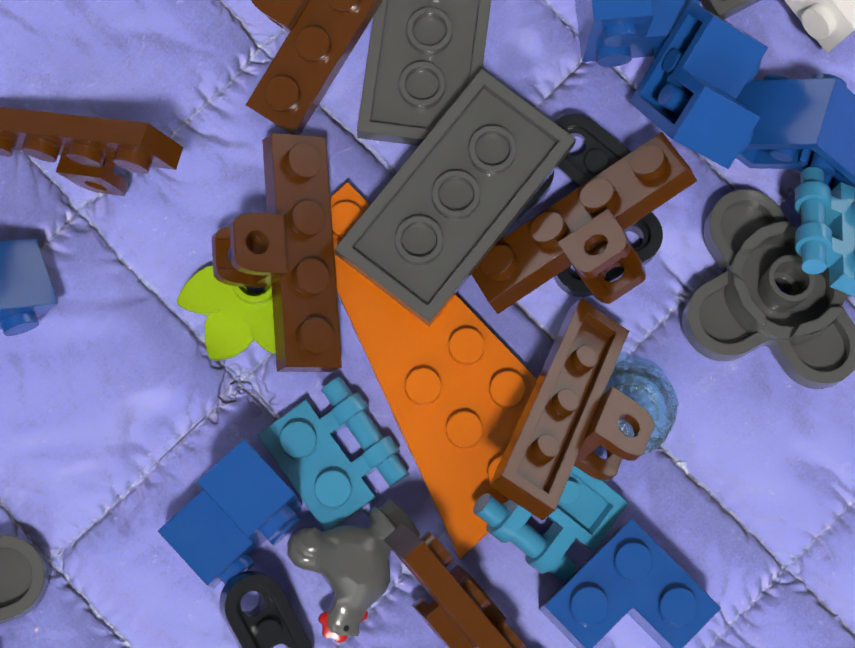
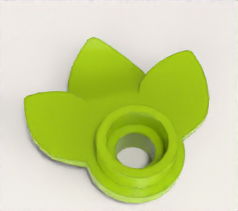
(232, 314)

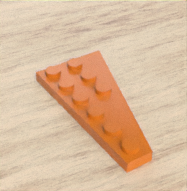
(445, 383)

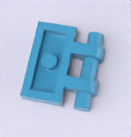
(826, 229)
(318, 466)
(582, 514)

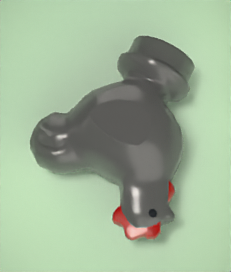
(352, 564)

